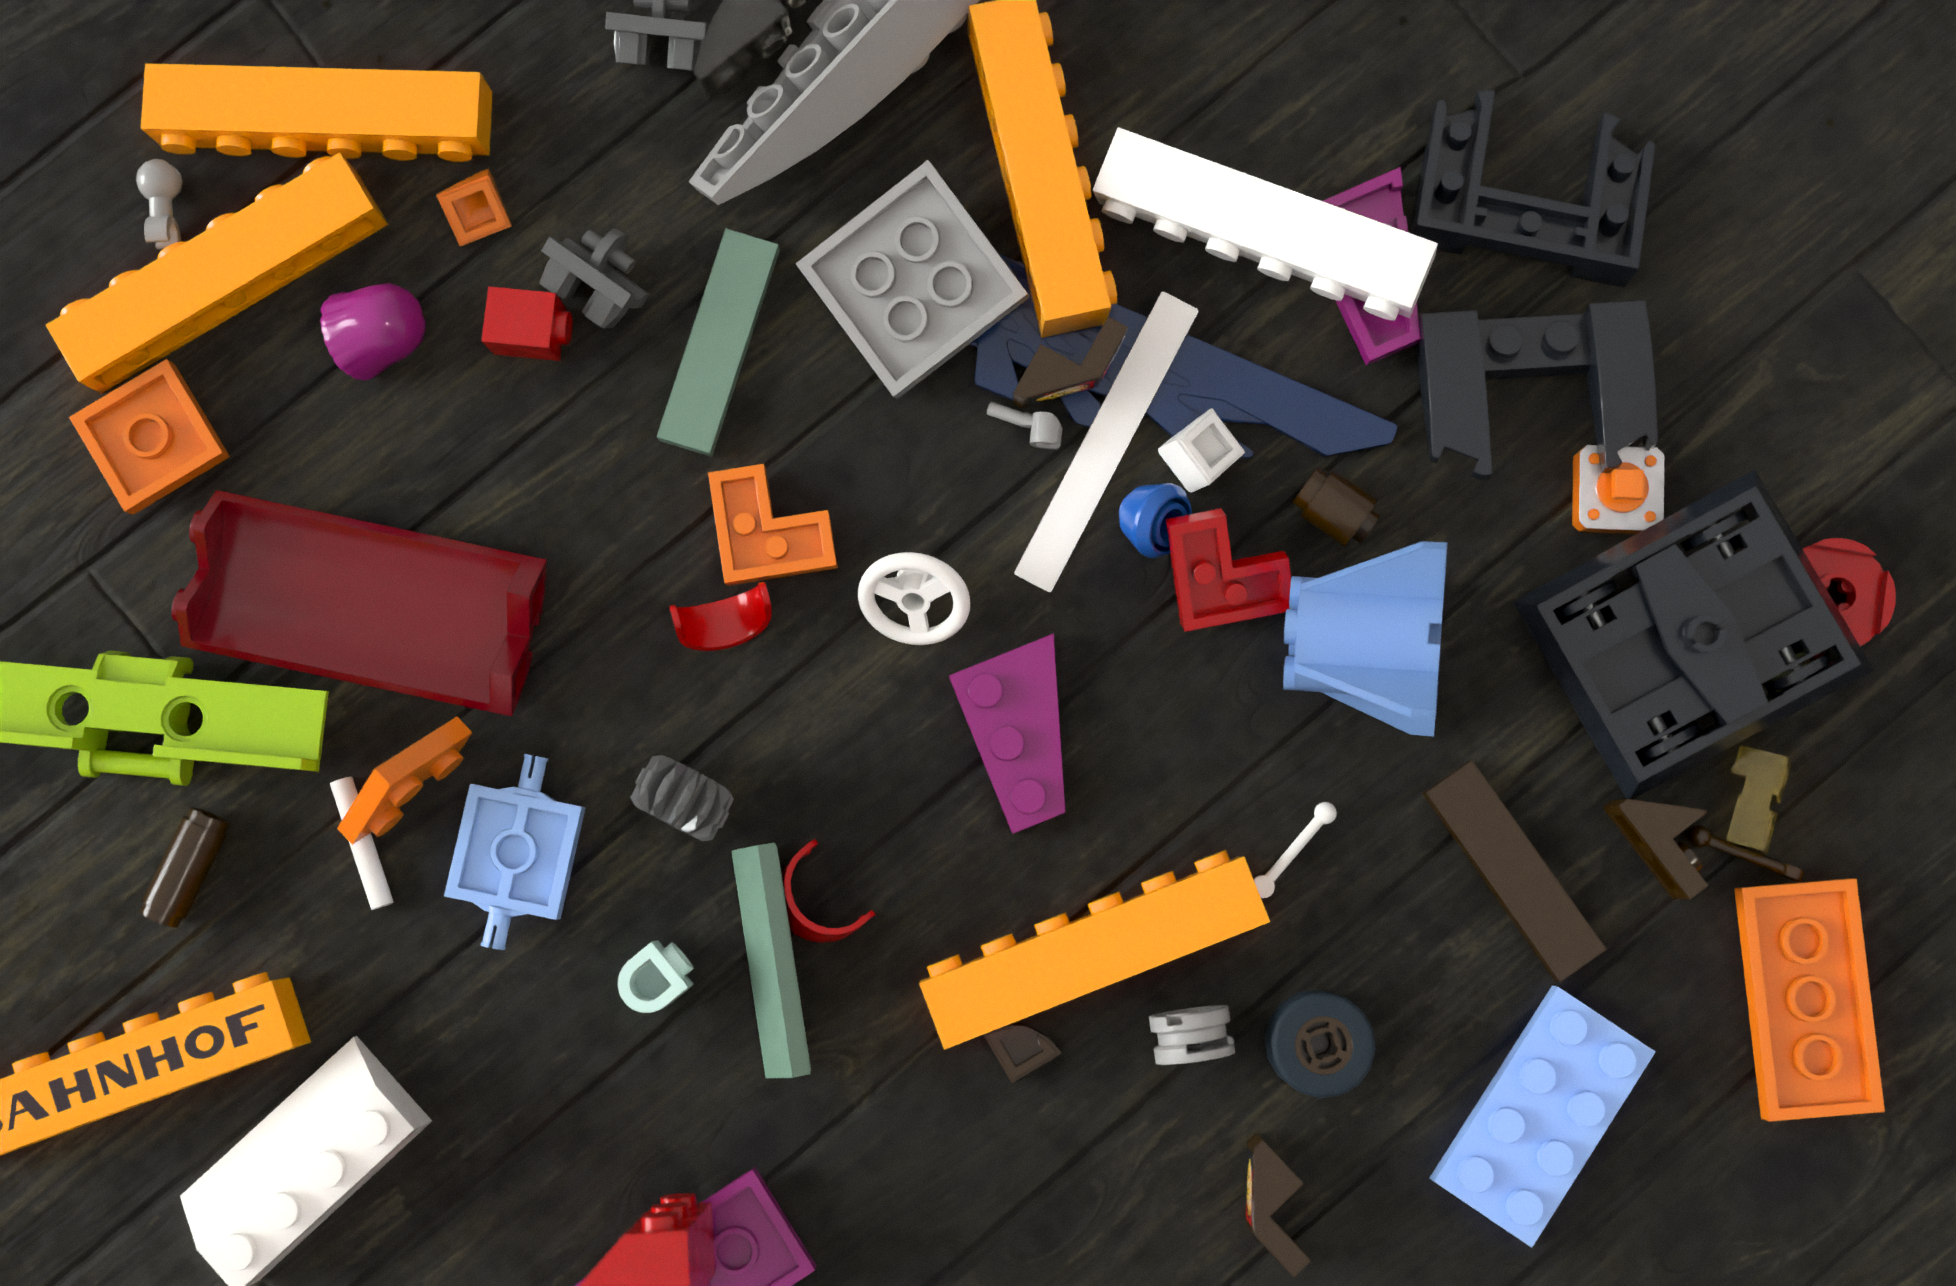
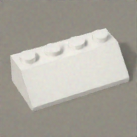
(300, 1164)

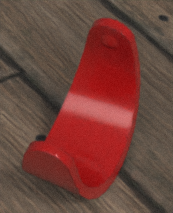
(723, 622)
(799, 923)

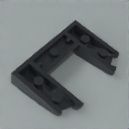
(1595, 239)
(1605, 343)

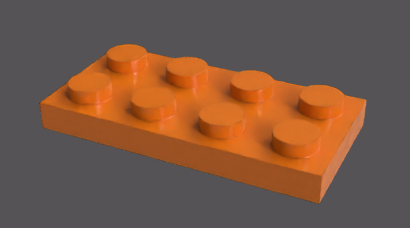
(1809, 1000)

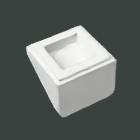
(1201, 451)

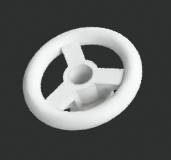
(917, 584)

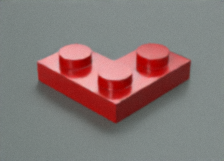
(1215, 587)

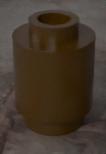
(1337, 506)

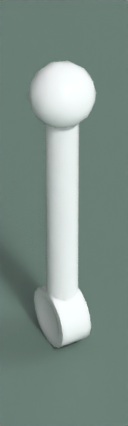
(1324, 814)

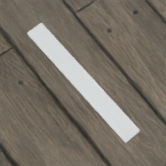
(1106, 442)

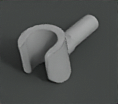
(1044, 426)

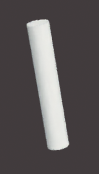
(363, 850)

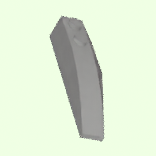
(826, 86)

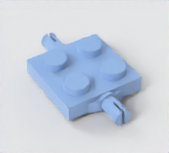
(514, 852)

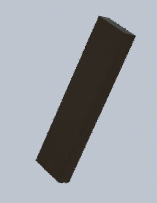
(1514, 871)

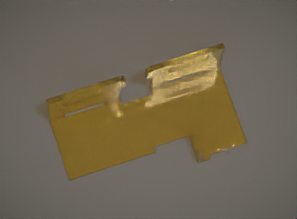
(1752, 807)

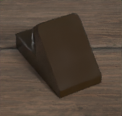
(1651, 833)

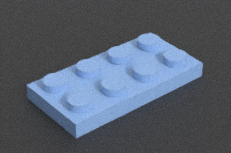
(1542, 1115)

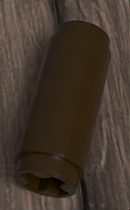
(184, 867)

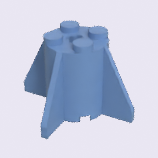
(1372, 635)

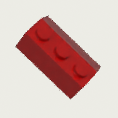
(663, 1248)

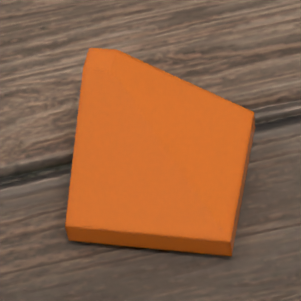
(474, 208)

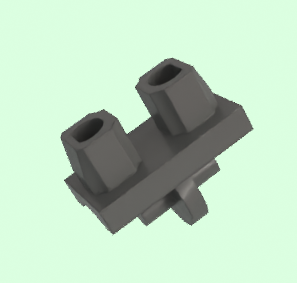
(634, 33)
(573, 263)

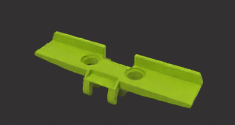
(151, 696)

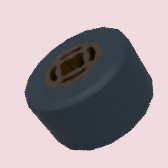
(1300, 1032)

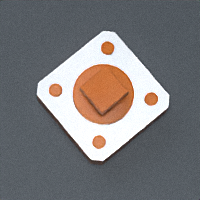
(1619, 500)

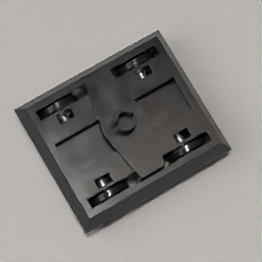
(1693, 636)

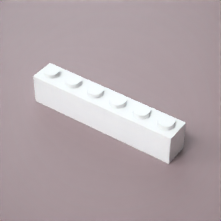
(1264, 224)

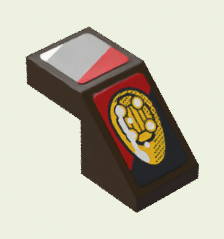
(1055, 376)
(1267, 1188)

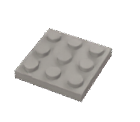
(912, 280)

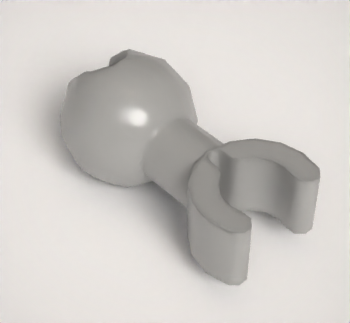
(160, 185)

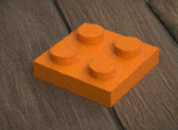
(149, 437)

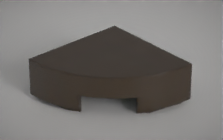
(1021, 1049)

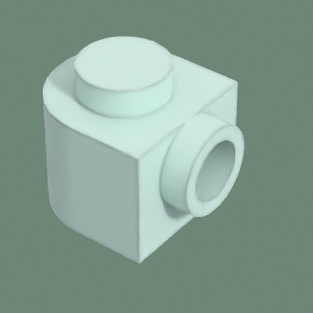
(654, 977)

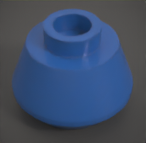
(1144, 516)

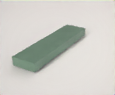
(718, 342)
(771, 961)

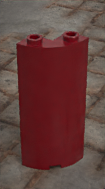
(361, 602)

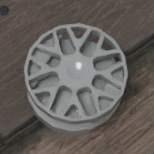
(1189, 1027)

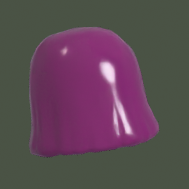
(371, 328)

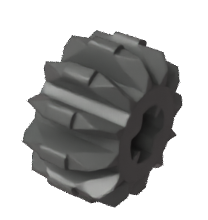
(682, 798)

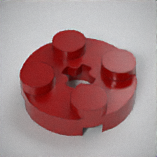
(1860, 577)

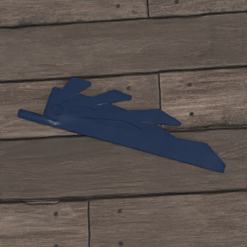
(1195, 382)

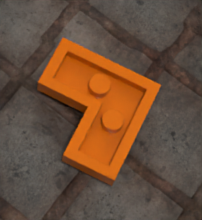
(755, 543)
(401, 778)

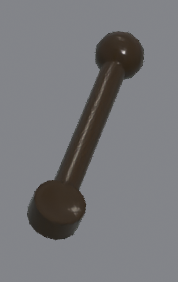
(1700, 837)

